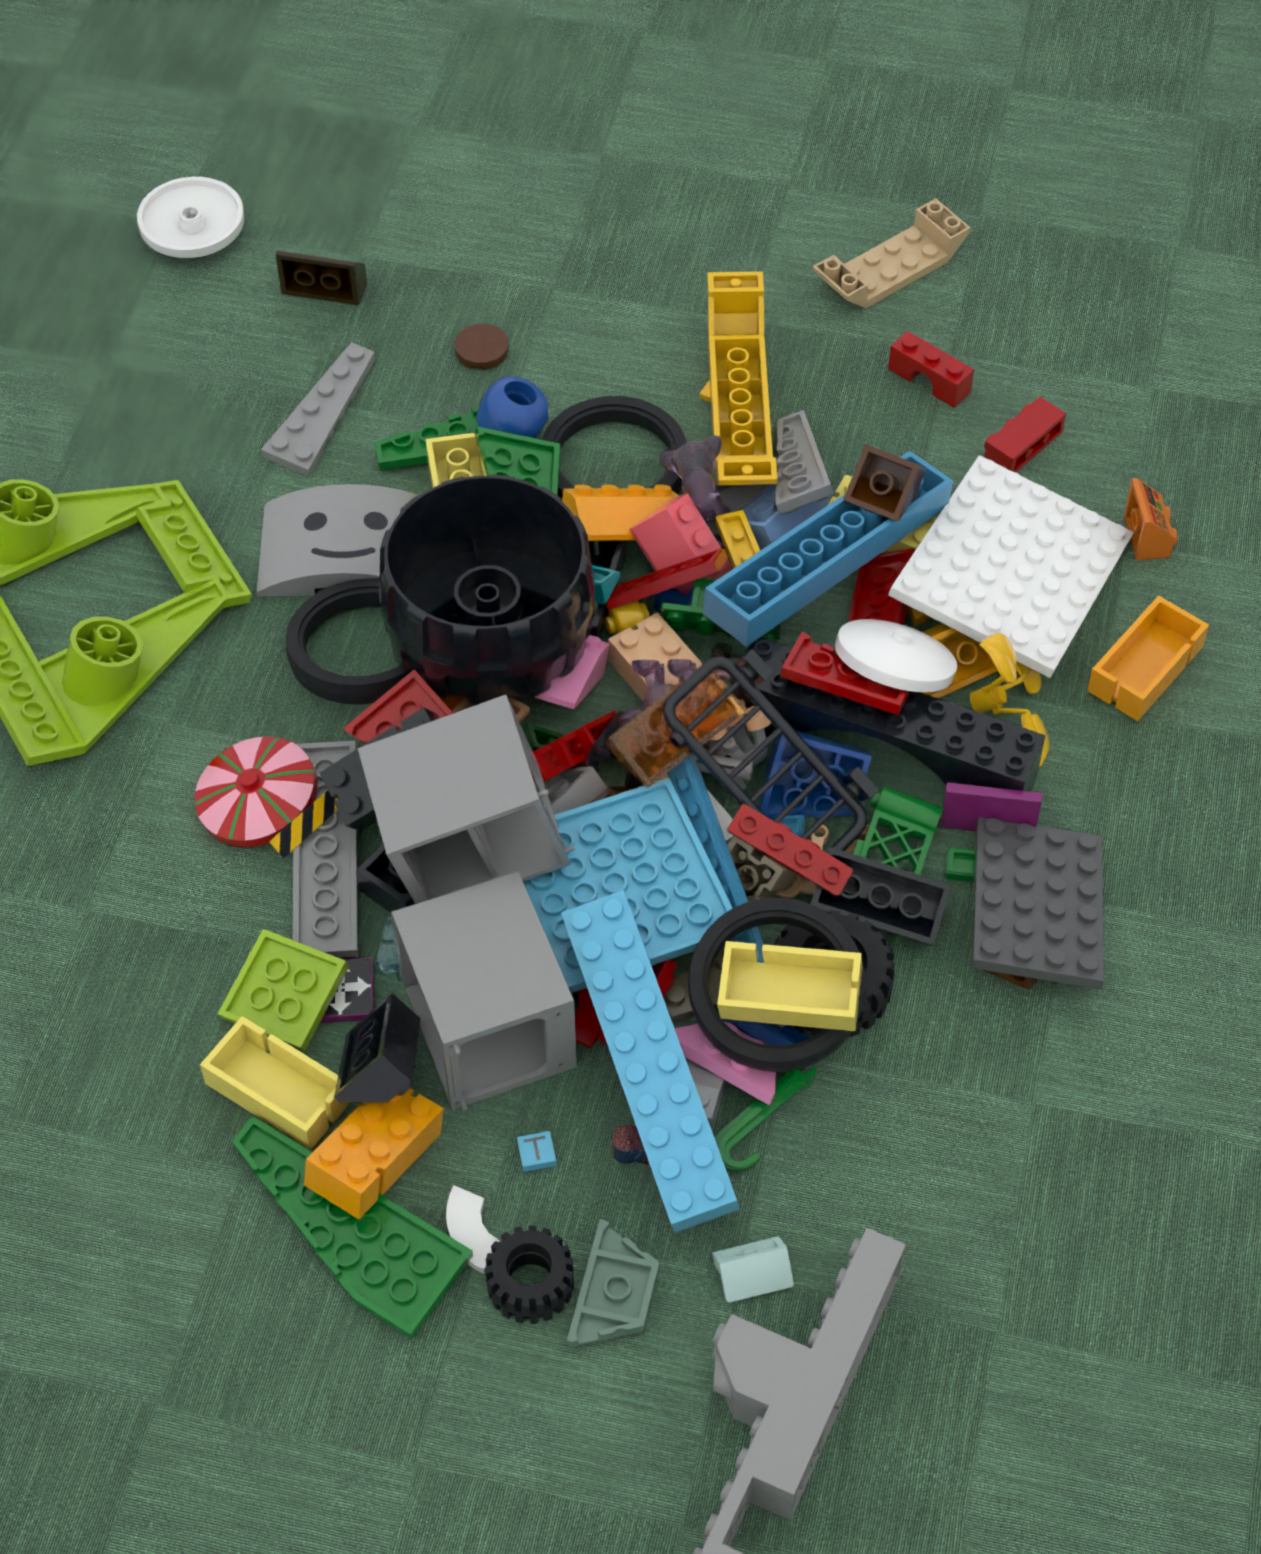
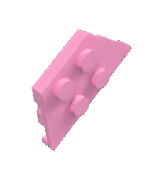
(701, 1051)

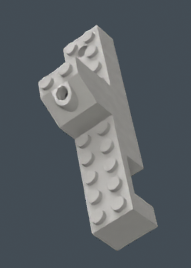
(794, 1389)

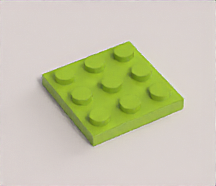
(284, 988)

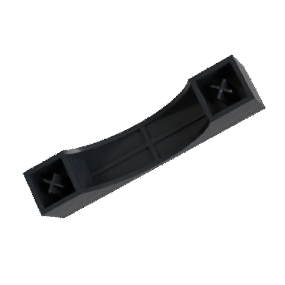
(945, 737)

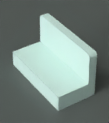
(754, 1269)

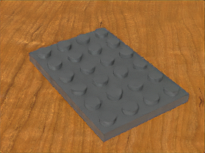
(1038, 903)

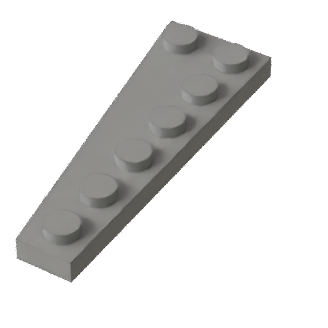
(304, 433)
(799, 464)

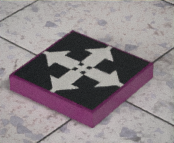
(354, 995)

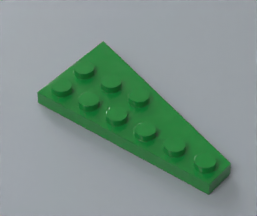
(519, 457)

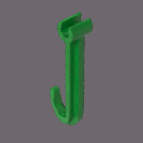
(755, 1115)

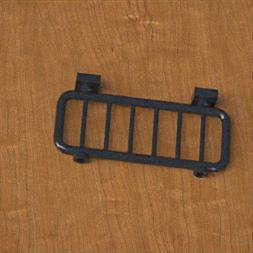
(757, 671)

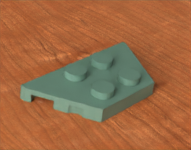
(613, 1290)

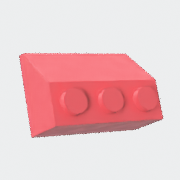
(676, 535)

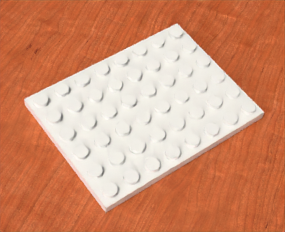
(1012, 564)

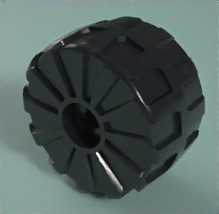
(487, 588)

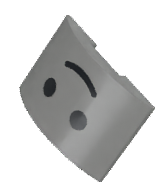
(324, 537)

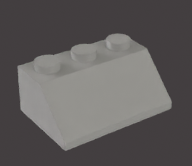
(574, 788)

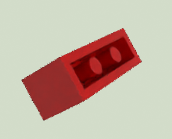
(1025, 435)

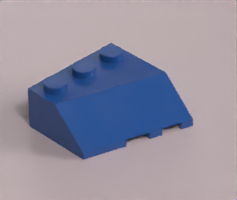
(836, 755)

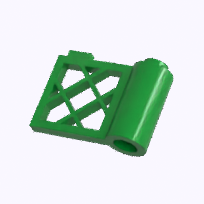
(902, 814)

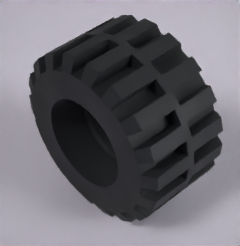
(523, 1249)

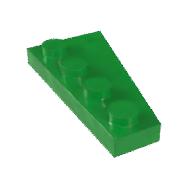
(410, 448)

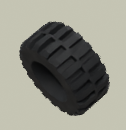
(876, 960)

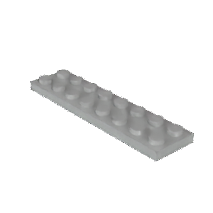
(326, 872)

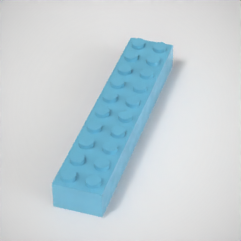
(650, 1062)

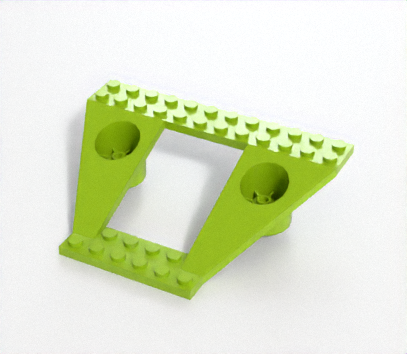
(77, 694)

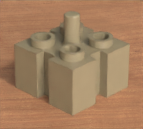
(758, 872)

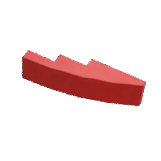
(570, 748)

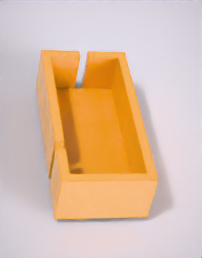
(1148, 658)
(370, 1141)

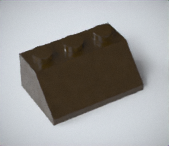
(321, 277)

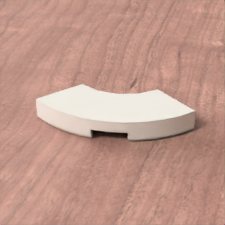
(466, 1225)

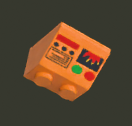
(1149, 521)

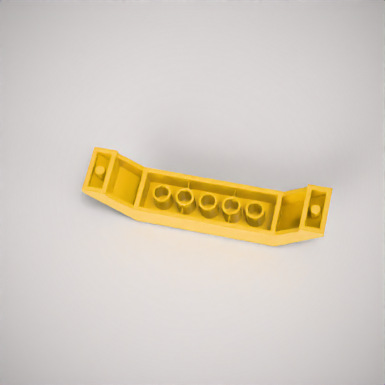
(739, 379)

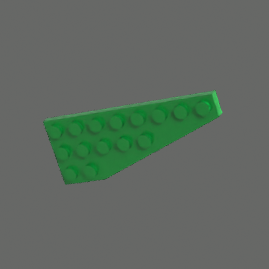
(383, 1260)

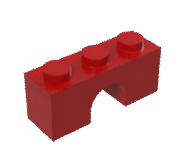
(948, 375)

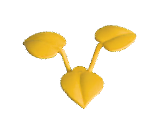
(993, 696)

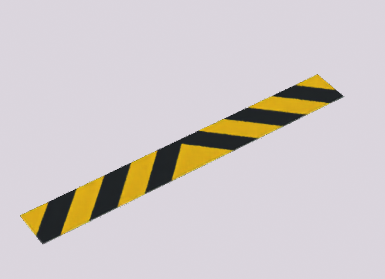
(304, 824)

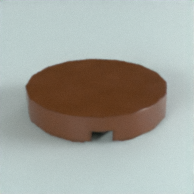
(481, 346)

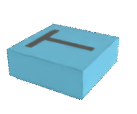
(536, 1151)

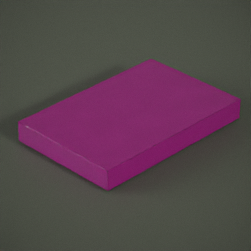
(968, 802)

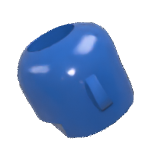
(513, 407)

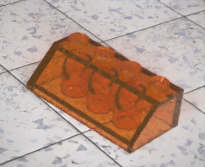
(644, 741)

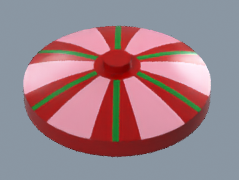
(255, 790)

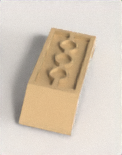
(899, 259)

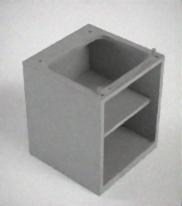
(462, 802)
(485, 989)

